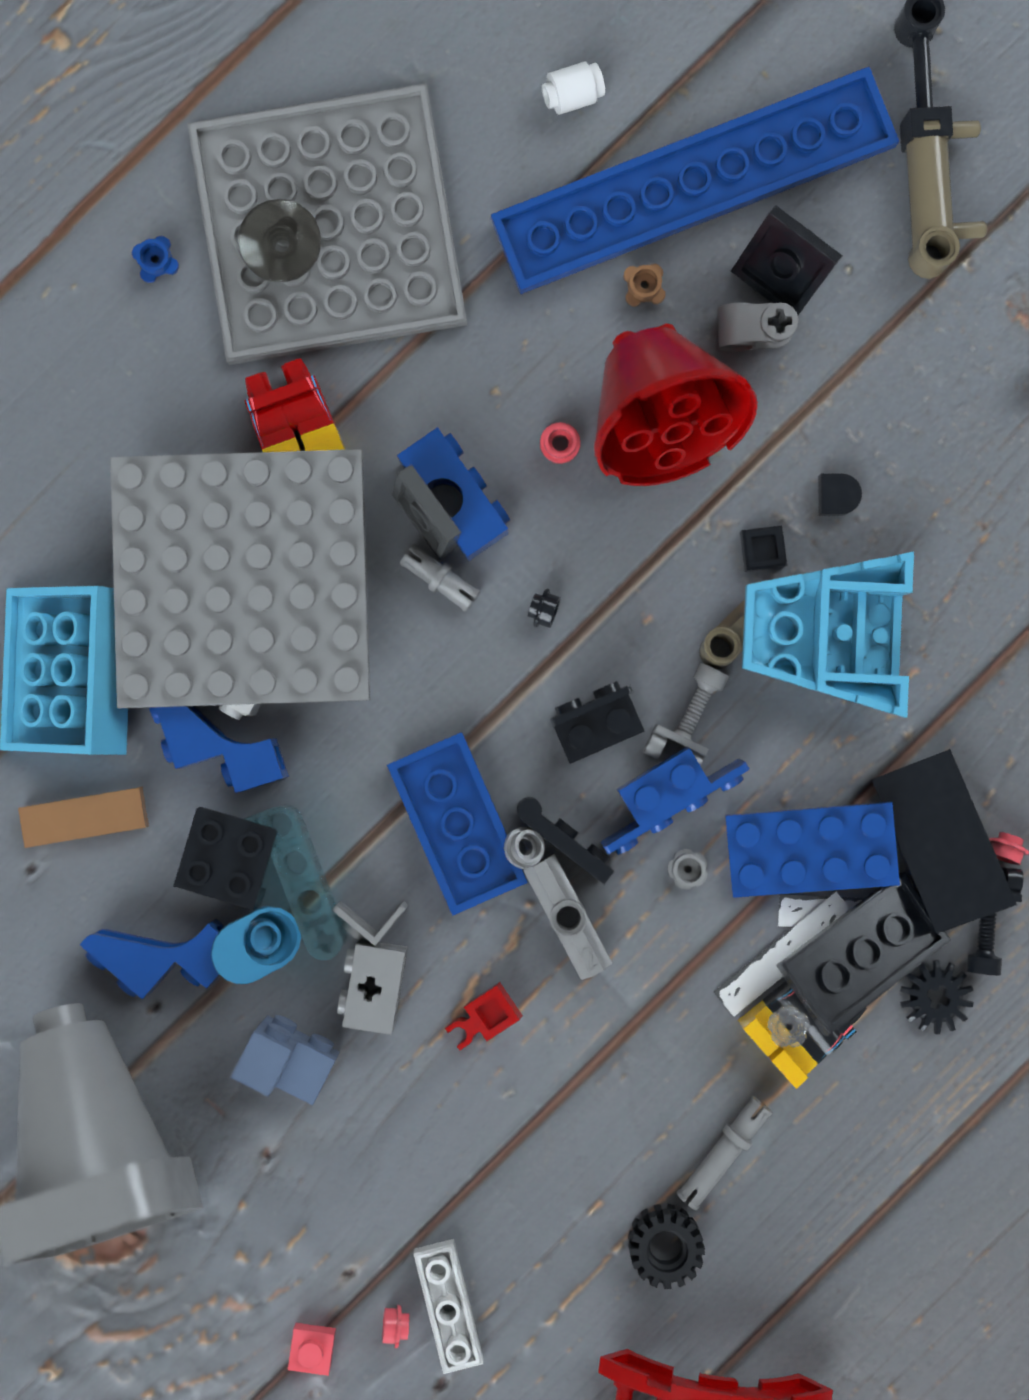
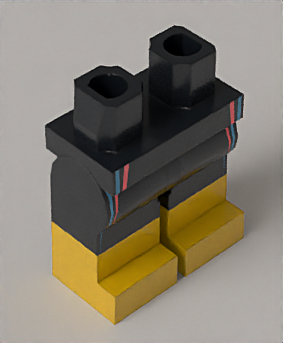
(799, 1060)

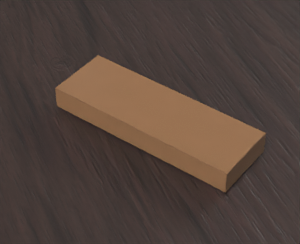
(83, 817)

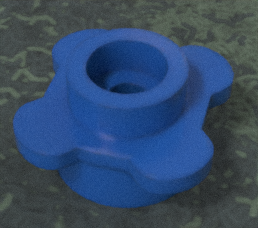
(147, 250)

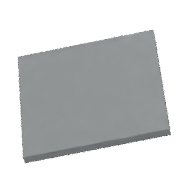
(382, 212)

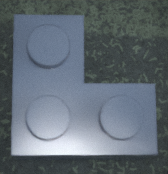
(285, 1060)

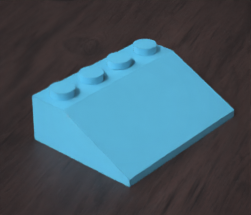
(61, 672)

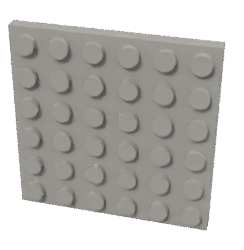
(240, 578)

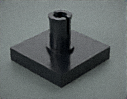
(785, 261)

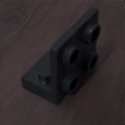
(597, 723)
(226, 858)

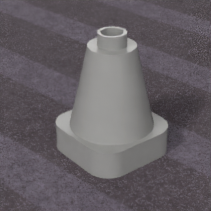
(85, 1146)

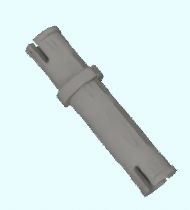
(724, 1152)

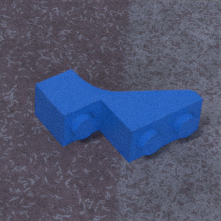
(195, 739)
(144, 962)

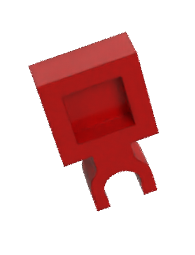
(488, 1014)

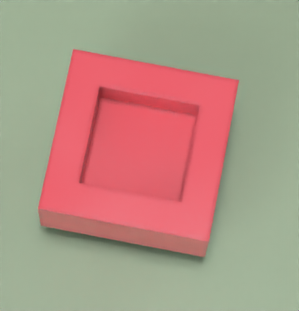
(311, 1349)

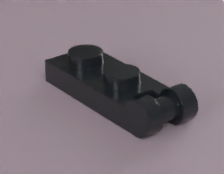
(563, 838)

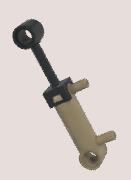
(925, 139)

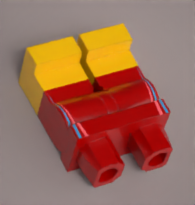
(290, 409)

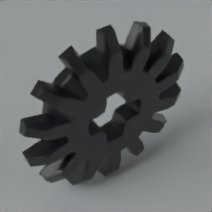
(931, 981)

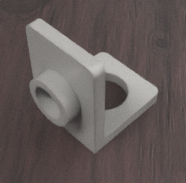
(360, 928)

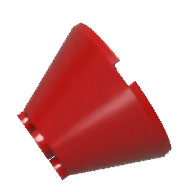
(667, 408)

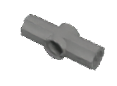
(580, 939)

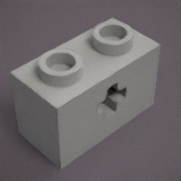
(378, 1010)

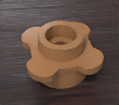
(650, 274)

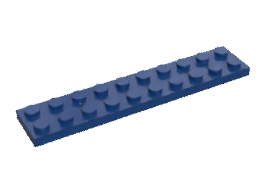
(694, 180)

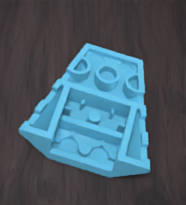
(833, 631)

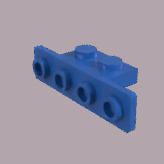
(665, 791)

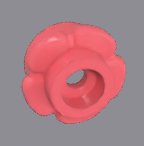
(1009, 848)
(395, 1326)

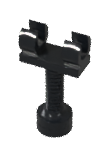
(984, 959)

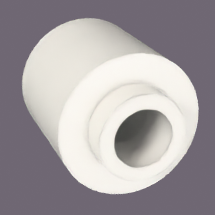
(573, 87)

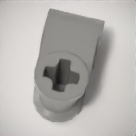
(748, 326)

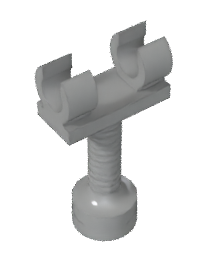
(708, 681)

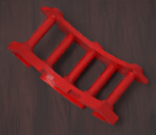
(639, 1373)

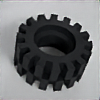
(666, 1270)

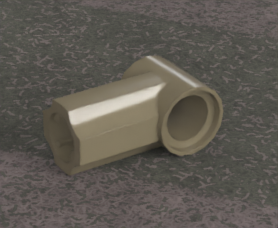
(730, 631)

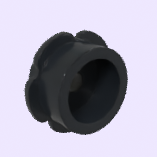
(544, 608)

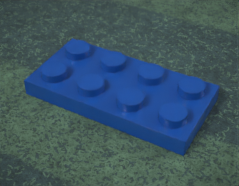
(456, 823)
(812, 849)

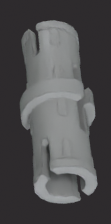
(440, 577)

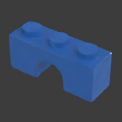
(439, 464)

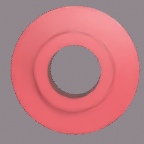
(565, 431)

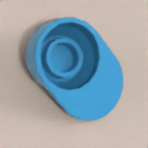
(255, 945)

